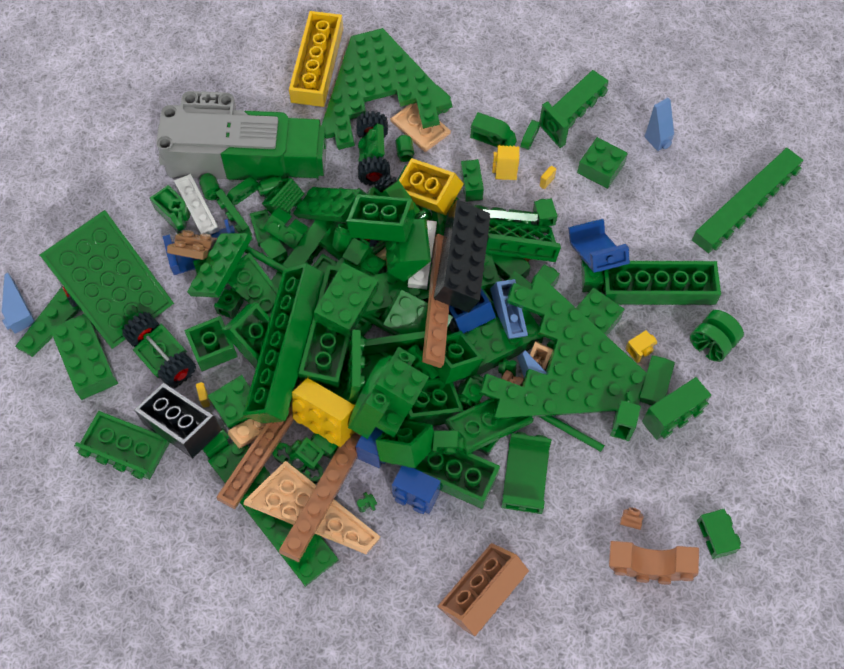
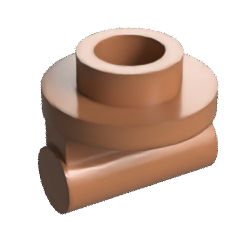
(632, 518)

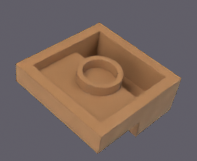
(192, 245)

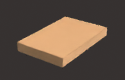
(410, 123)

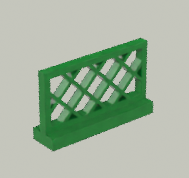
(523, 247)

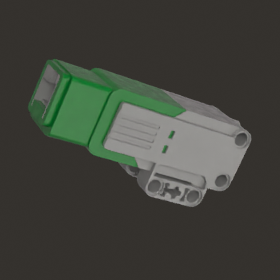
(235, 144)

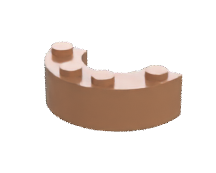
(659, 565)

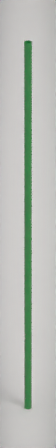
(377, 322)

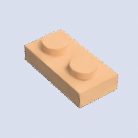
(245, 432)

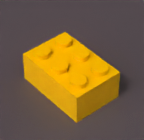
(431, 185)
(322, 411)

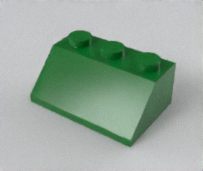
(409, 257)

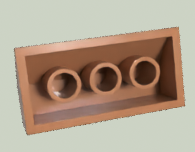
(483, 588)

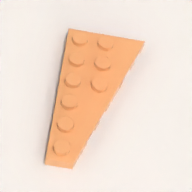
(285, 496)

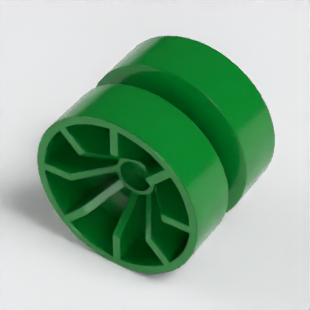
(719, 333)

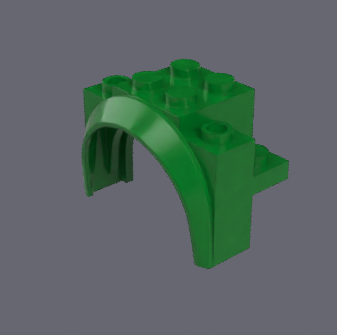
(387, 395)

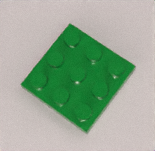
(355, 364)

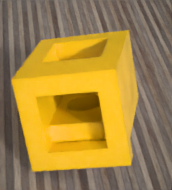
(641, 346)

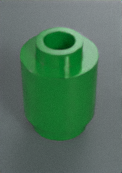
(404, 148)
(268, 185)
(209, 186)
(341, 238)

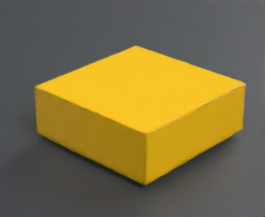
(547, 177)
(203, 395)

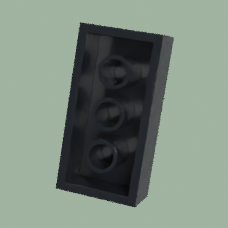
(178, 420)

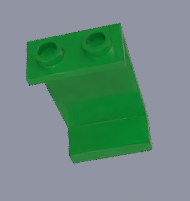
(526, 473)

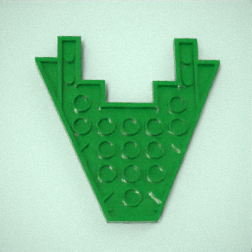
(374, 70)
(584, 369)

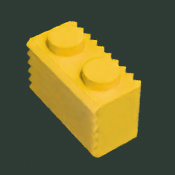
(506, 162)

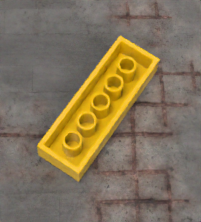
(316, 59)

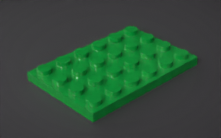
(105, 277)

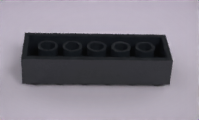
(462, 256)

